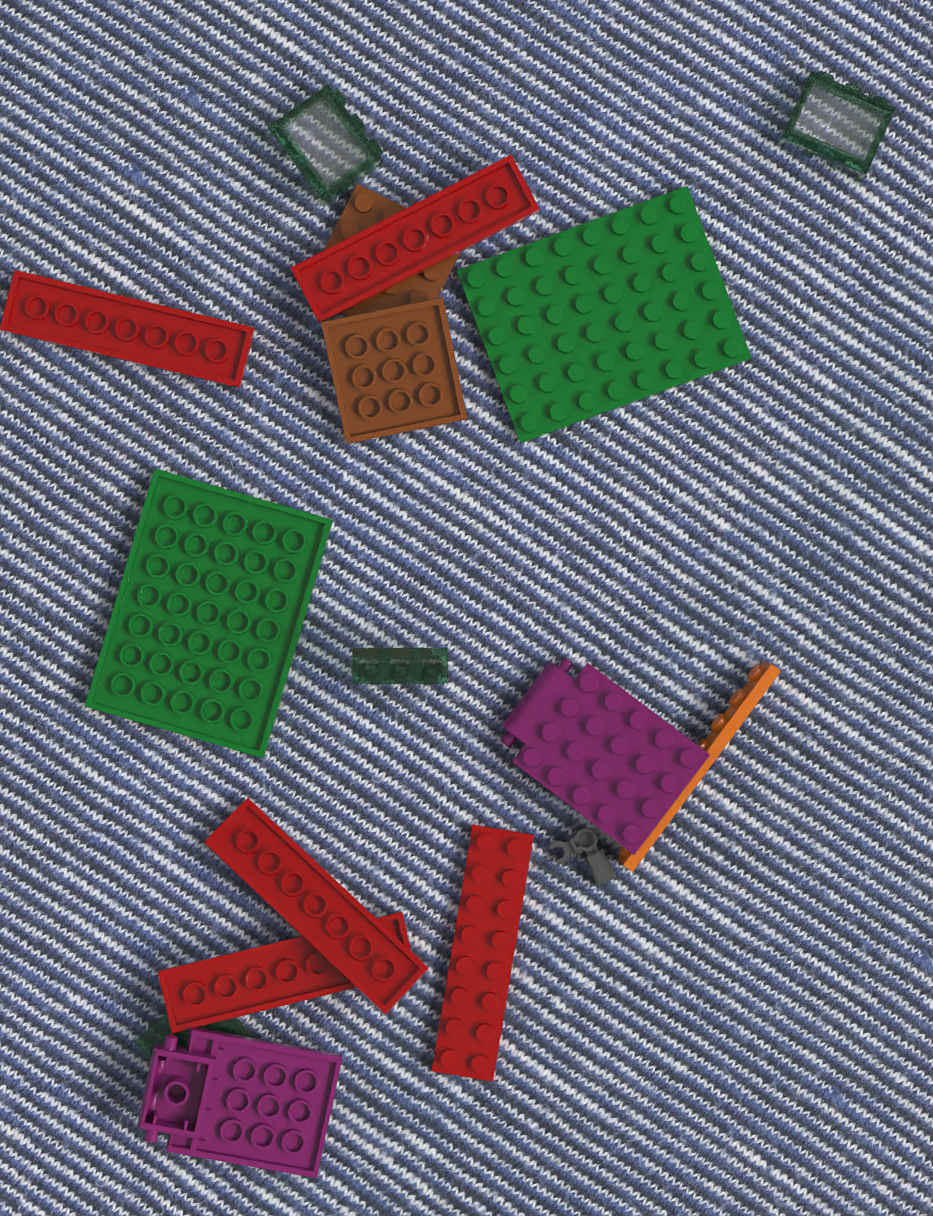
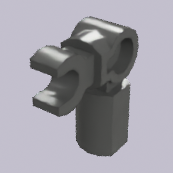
(586, 841)

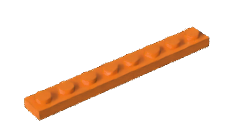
(722, 731)

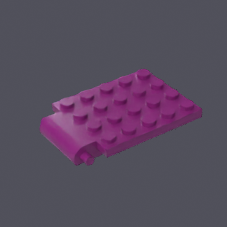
(601, 751)
(241, 1100)

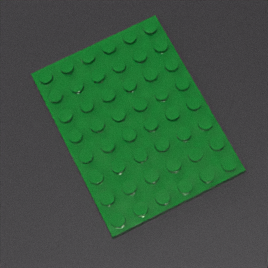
(603, 314)
(209, 613)

